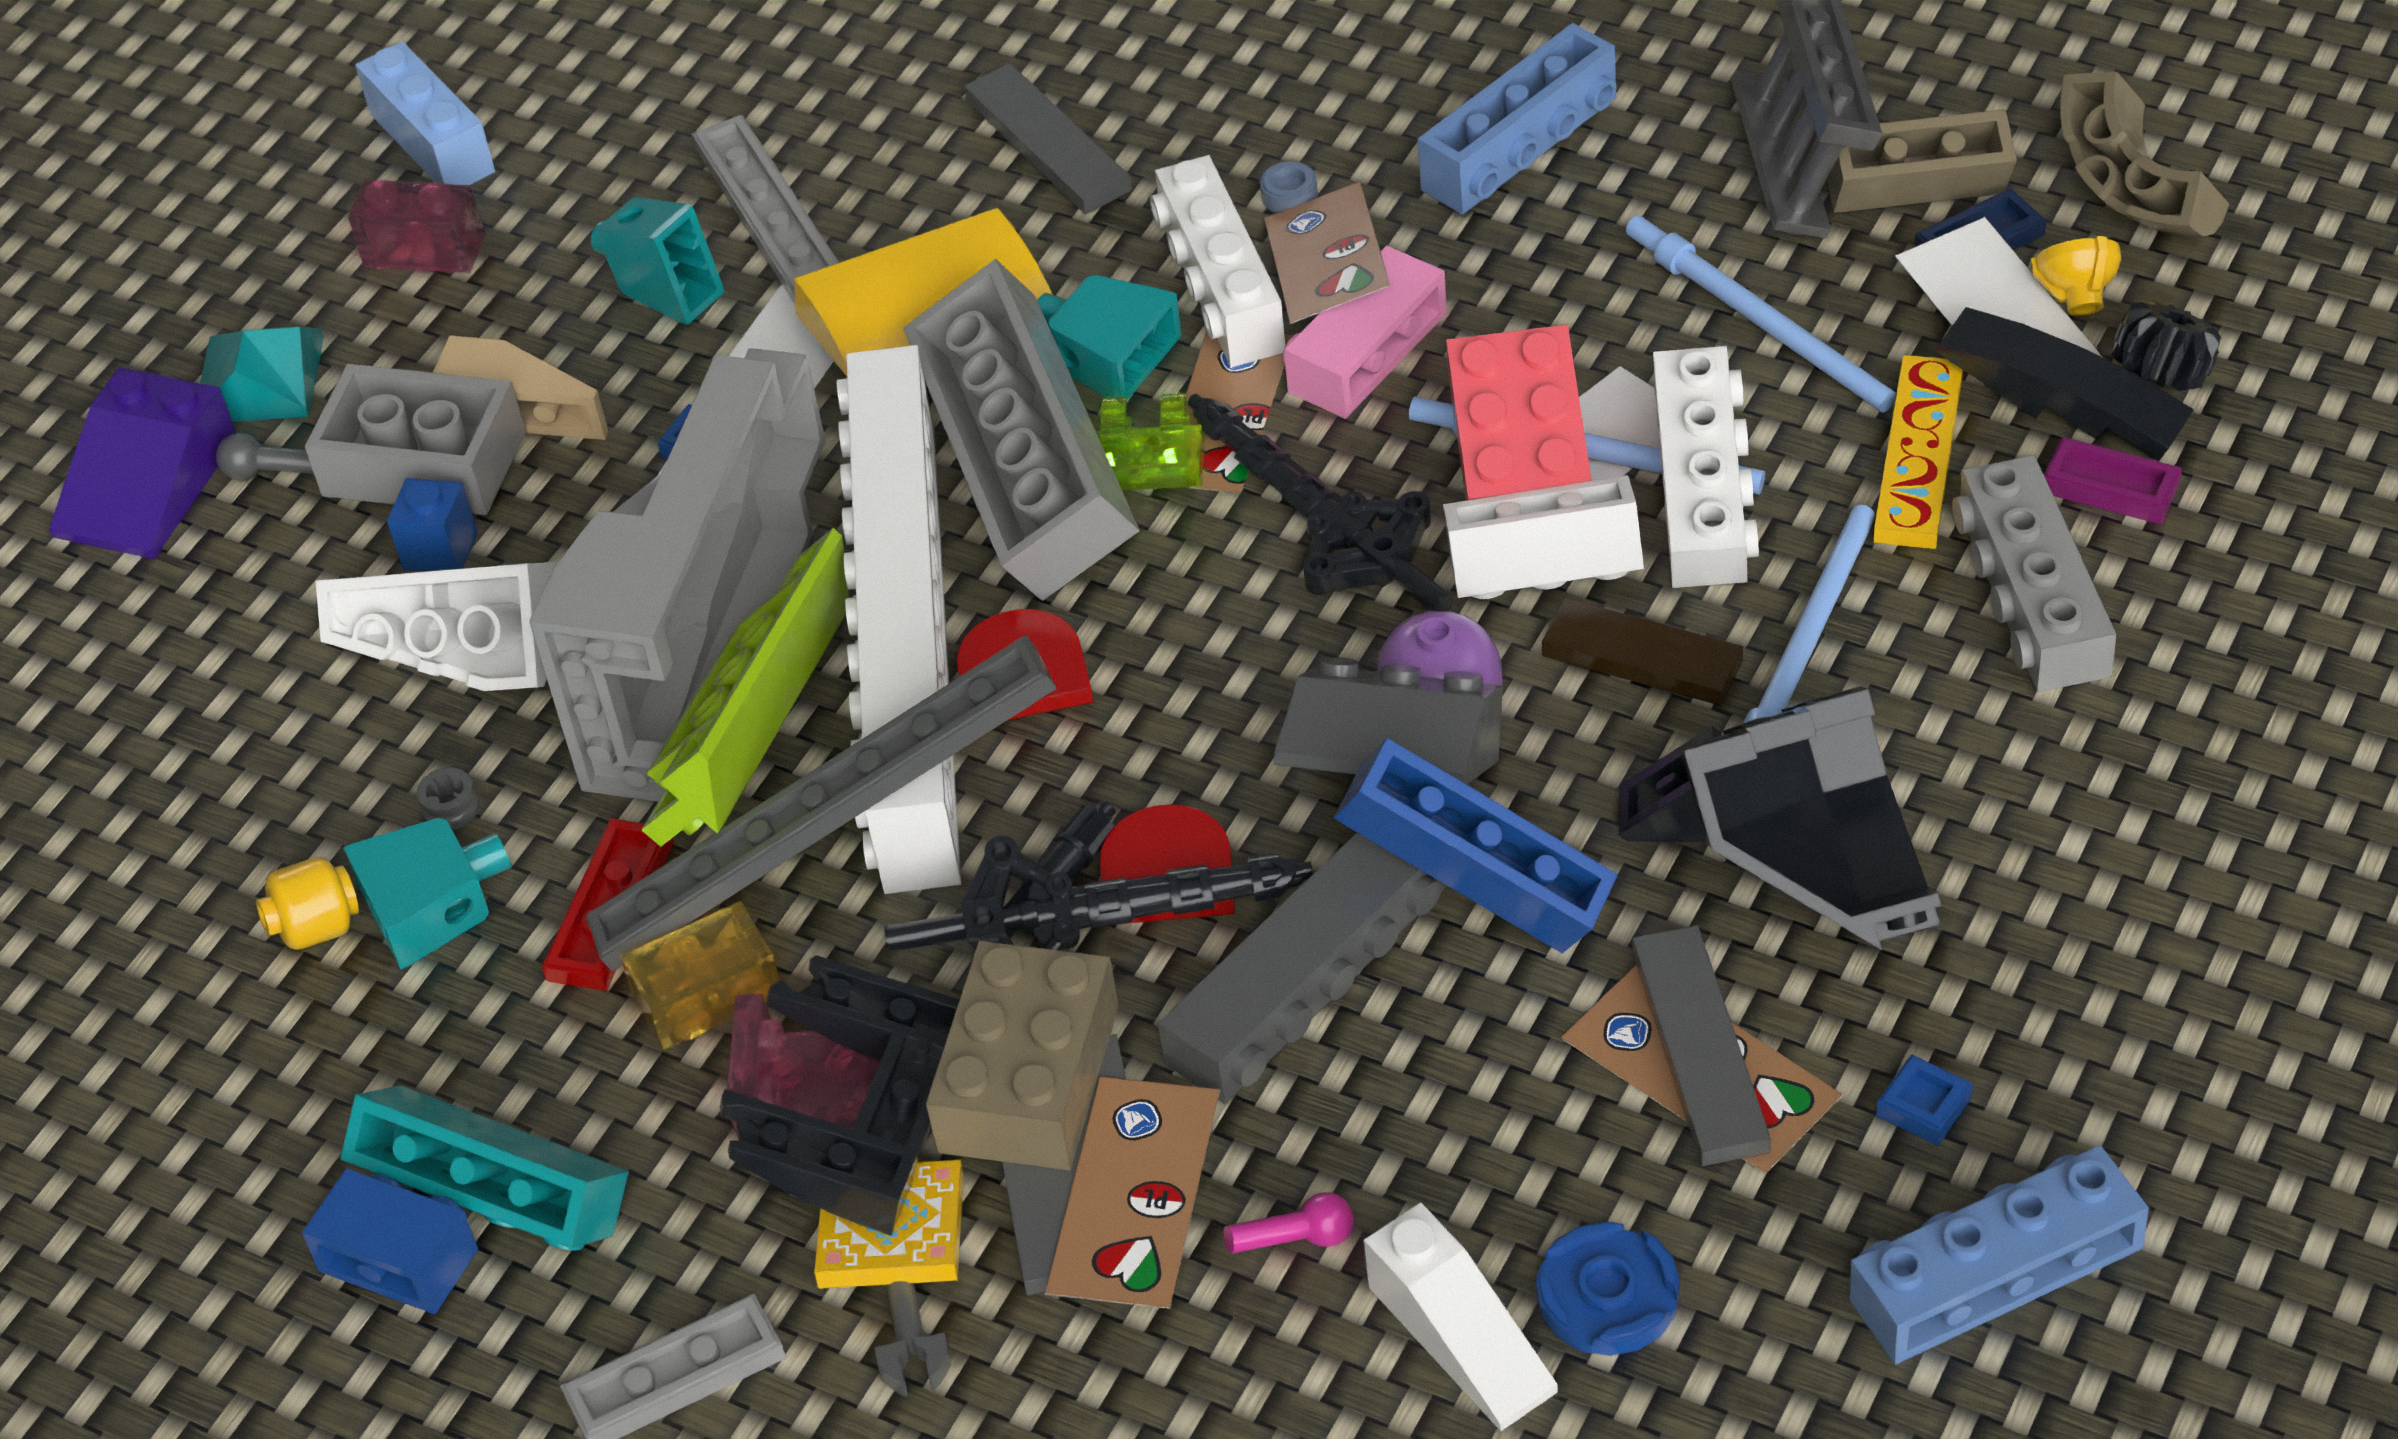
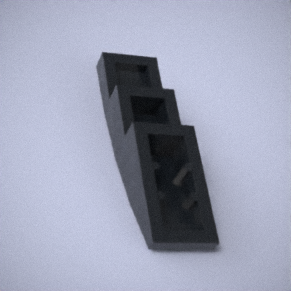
(2075, 383)

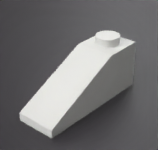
(1456, 1315)

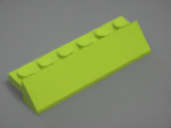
(748, 695)

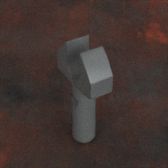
(910, 1339)

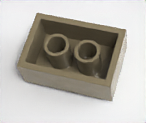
(1023, 1055)

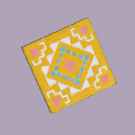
(921, 1246)

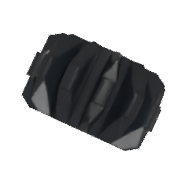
(2166, 345)

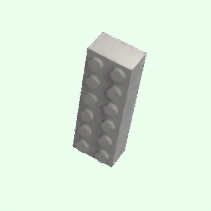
(1020, 431)

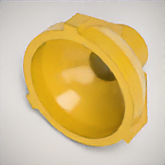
(2078, 272)

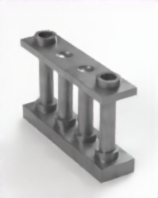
(1836, 112)

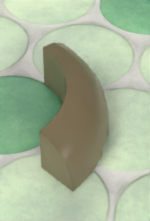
(2106, 141)

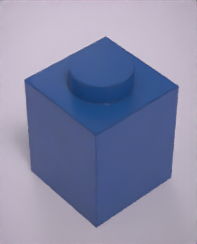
(432, 525)

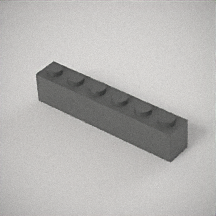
(1294, 966)

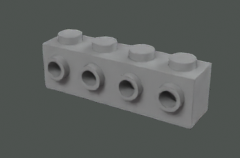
(2035, 574)

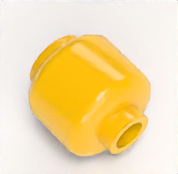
(308, 903)

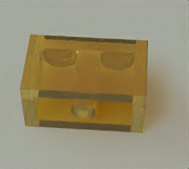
(696, 972)

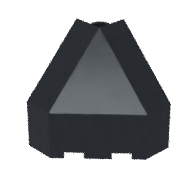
(1815, 814)

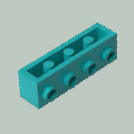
(485, 1166)

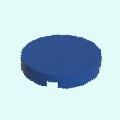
(1607, 1289)

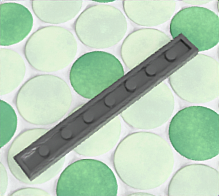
(821, 801)

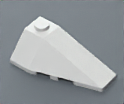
(443, 621)

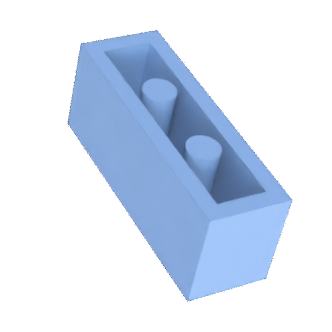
(425, 116)

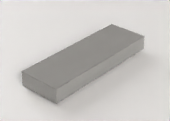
(673, 1371)

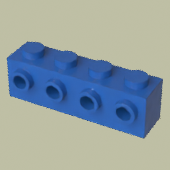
(1475, 846)

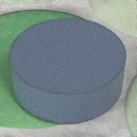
(1288, 185)

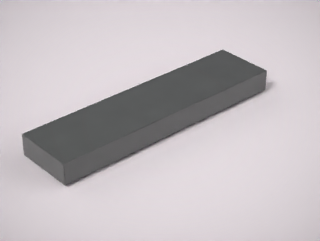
(1048, 138)
(1701, 1046)

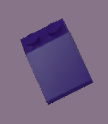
(140, 462)

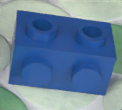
(391, 1240)

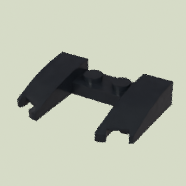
(864, 1169)

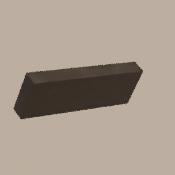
(1642, 651)

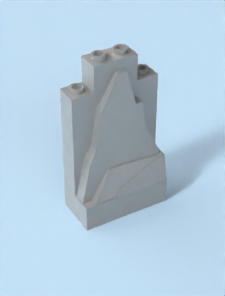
(677, 566)

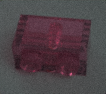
(417, 226)

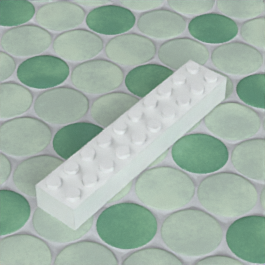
(896, 603)

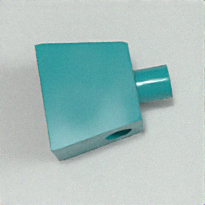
(660, 257)
(1112, 332)
(424, 884)

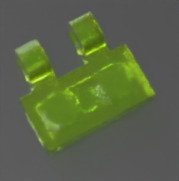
(1153, 455)

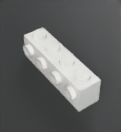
(1218, 261)
(1701, 467)

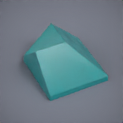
(265, 371)

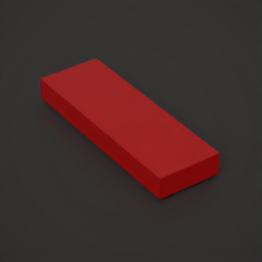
(619, 862)

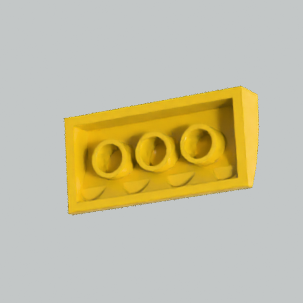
(876, 294)

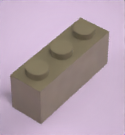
(1926, 162)

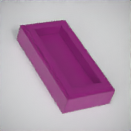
(2112, 480)

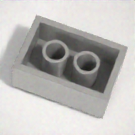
(414, 426)

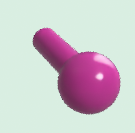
(1322, 1220)

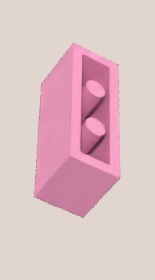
(1363, 340)

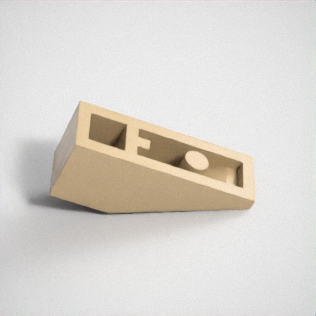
(545, 395)

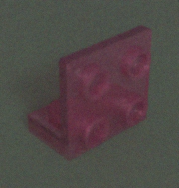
(795, 1068)

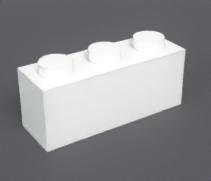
(1543, 537)

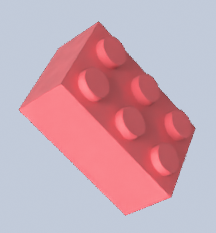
(1517, 411)

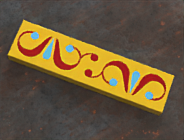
(1918, 453)

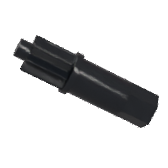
(1075, 844)

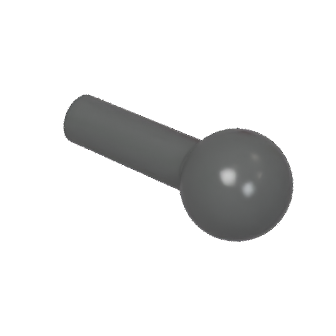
(243, 456)

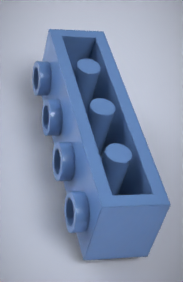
(1517, 118)
(1997, 1253)

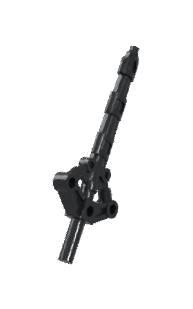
(1334, 520)
(1059, 910)

